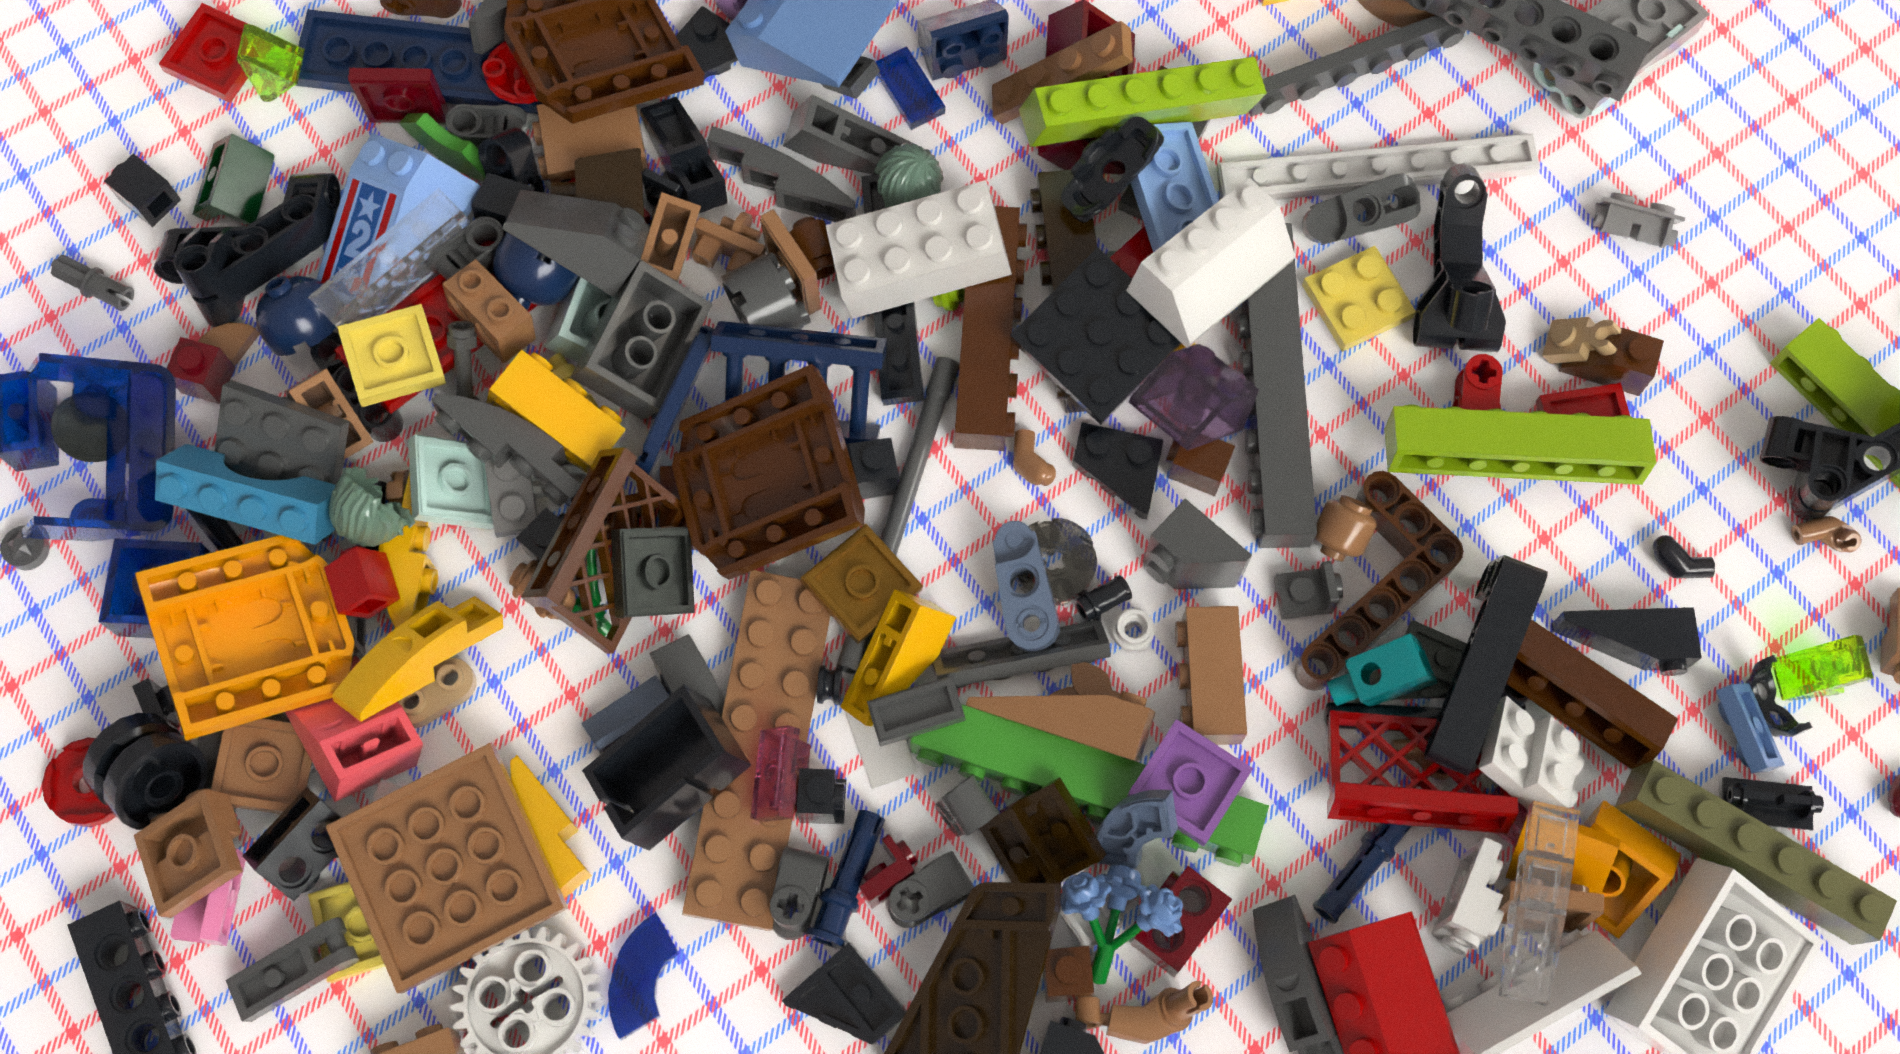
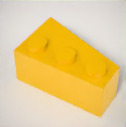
(556, 408)

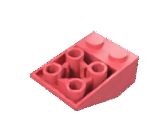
(356, 752)

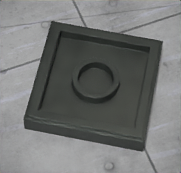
(652, 572)

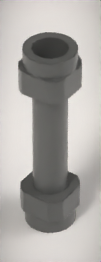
(462, 338)

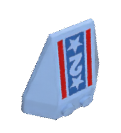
(381, 190)

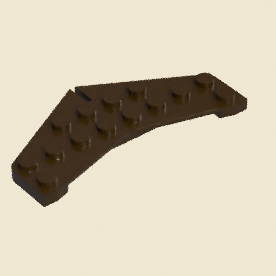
(984, 974)

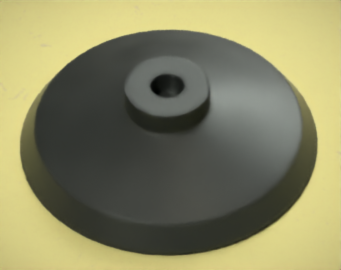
(79, 434)

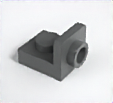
(1308, 591)

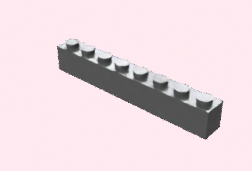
(1279, 415)

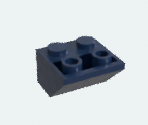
(964, 39)

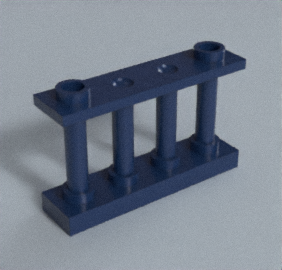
(815, 347)

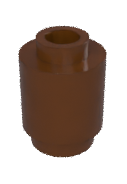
(814, 243)

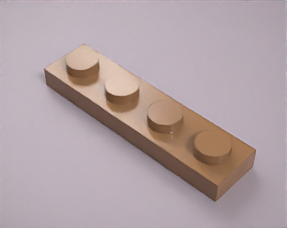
(1079, 62)

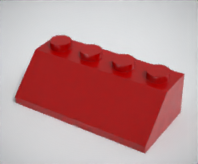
(1383, 989)

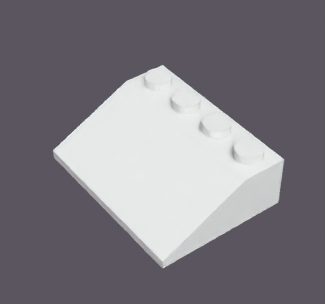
(1715, 968)

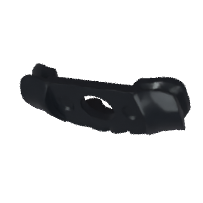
(1131, 144)

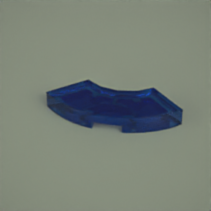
(636, 977)

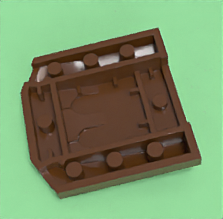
(597, 54)
(766, 474)

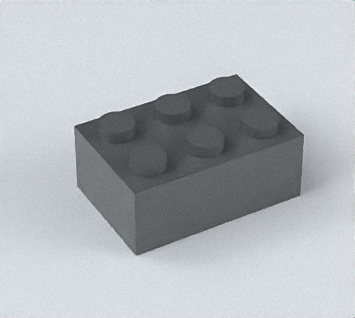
(641, 341)

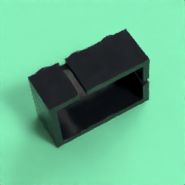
(665, 768)

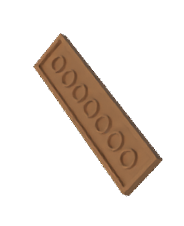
(767, 688)

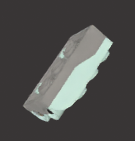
(1664, 23)

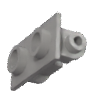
(1653, 222)

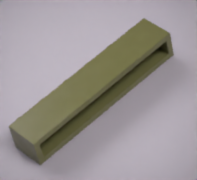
(1757, 852)

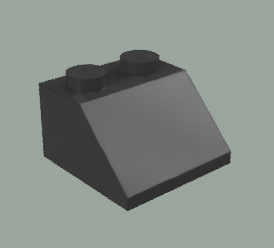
(1194, 552)

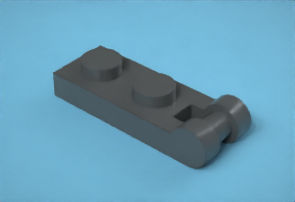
(291, 970)

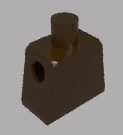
(607, 178)

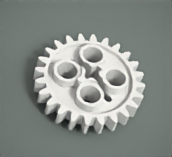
(506, 967)

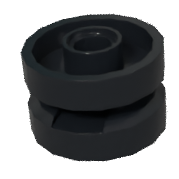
(143, 768)

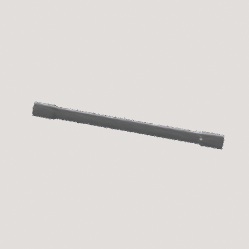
(937, 394)

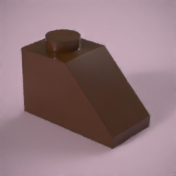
(1631, 365)

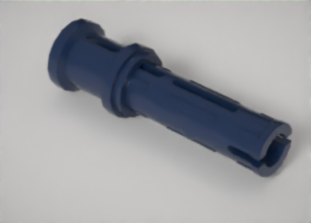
(840, 899)

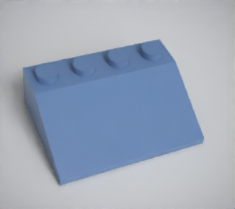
(806, 37)

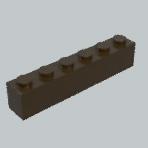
(1063, 239)

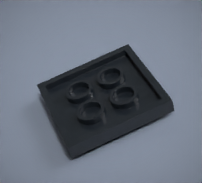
(1095, 337)

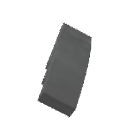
(794, 183)

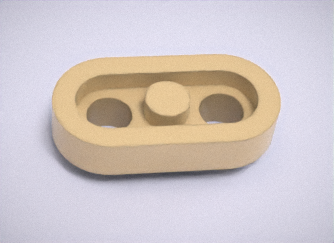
(439, 698)

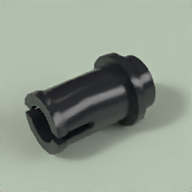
(1102, 599)

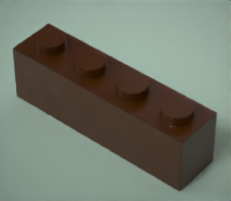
(1589, 698)

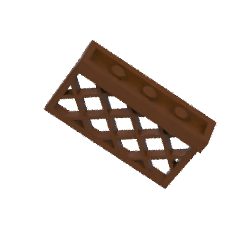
(575, 538)

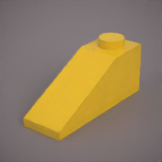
(899, 651)

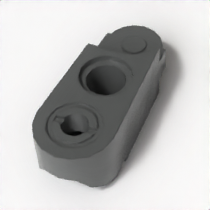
(1334, 218)

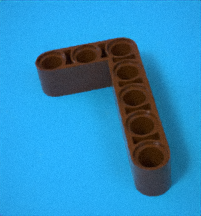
(1388, 592)

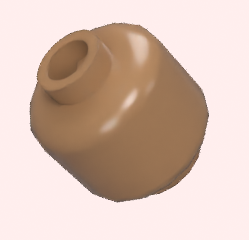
(1345, 528)

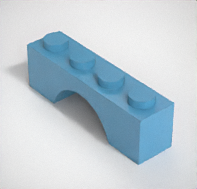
(202, 483)

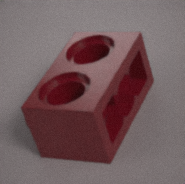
(1194, 924)

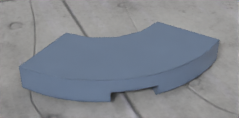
(1134, 823)

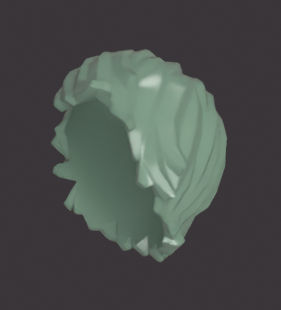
(908, 174)
(360, 515)

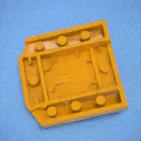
(246, 633)

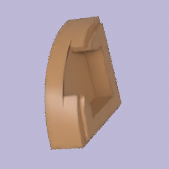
(232, 339)
(396, 488)

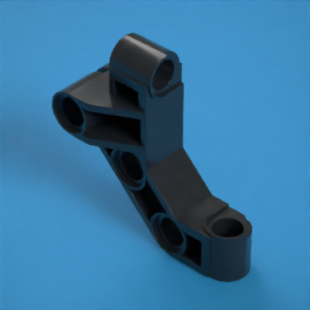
(231, 262)
(1462, 296)
(1828, 462)

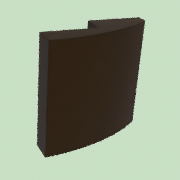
(1043, 837)

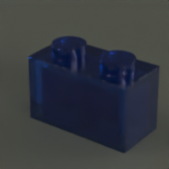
(26, 422)

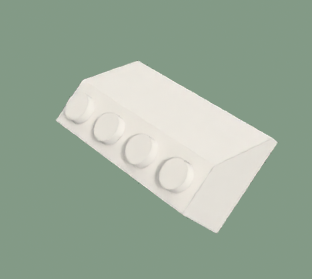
(1214, 263)
(1584, 972)

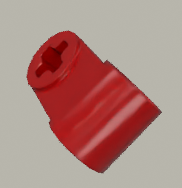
(1479, 384)

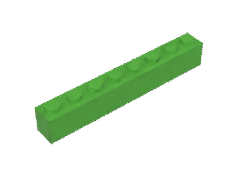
(1095, 779)

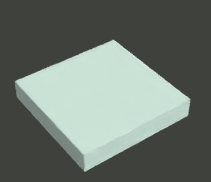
(448, 483)

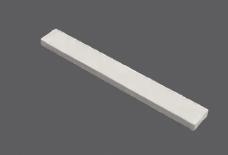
(1350, 169)

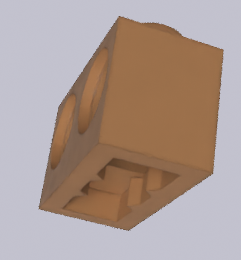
(496, 315)

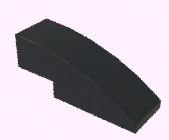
(684, 154)

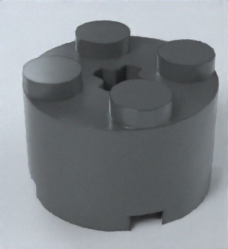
(763, 294)

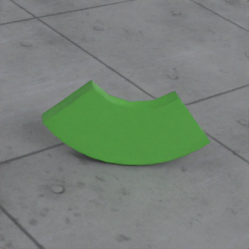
(450, 149)

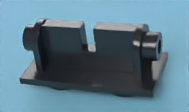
(1774, 802)

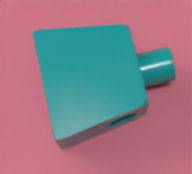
(1402, 667)

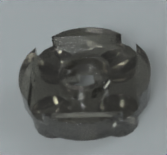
(1078, 557)

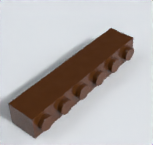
(987, 350)

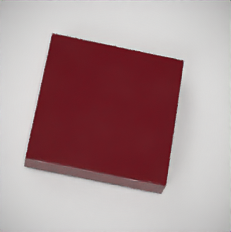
(395, 92)

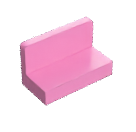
(210, 917)

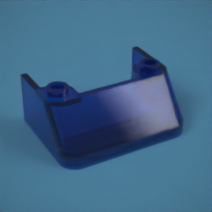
(140, 430)

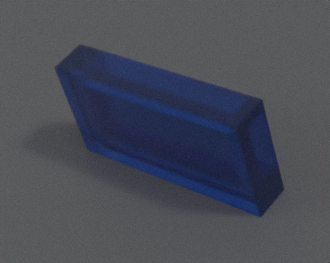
(909, 88)

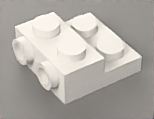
(1531, 756)
(1470, 907)

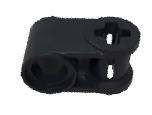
(511, 157)

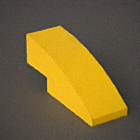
(550, 827)

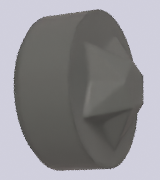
(23, 552)

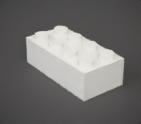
(918, 249)

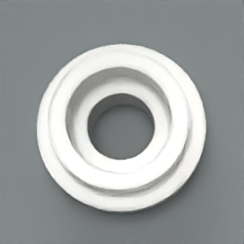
(1133, 617)

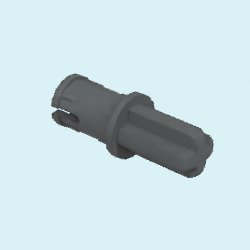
(91, 282)

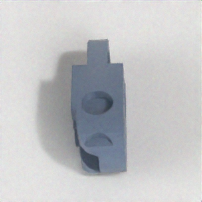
(1017, 553)

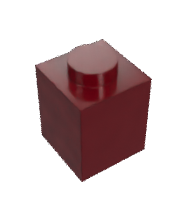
(200, 369)

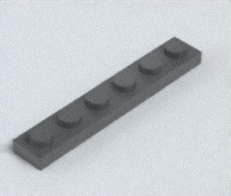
(1355, 61)

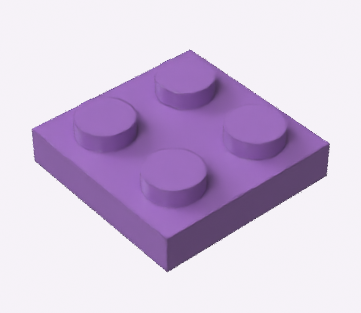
(1200, 776)

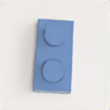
(1755, 742)

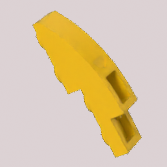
(411, 569)
(408, 654)

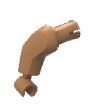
(1158, 1018)

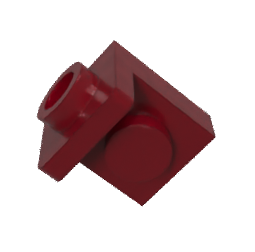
(883, 878)

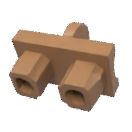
(729, 238)

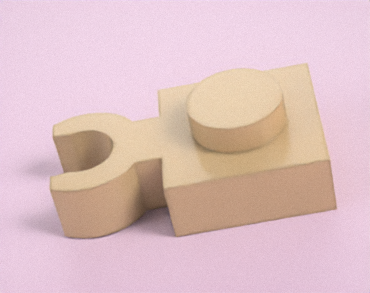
(1575, 337)

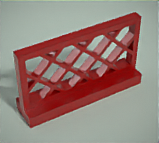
(1407, 804)

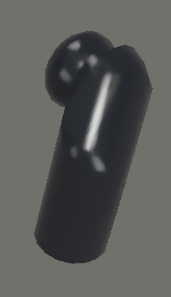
(1677, 561)

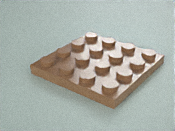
(446, 868)

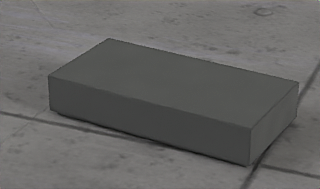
(916, 711)

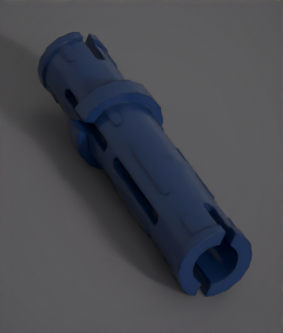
(1375, 849)

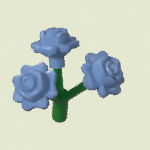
(1086, 894)

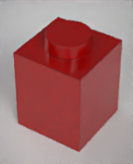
(361, 582)

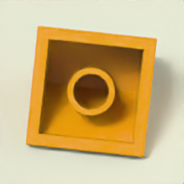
(1638, 872)

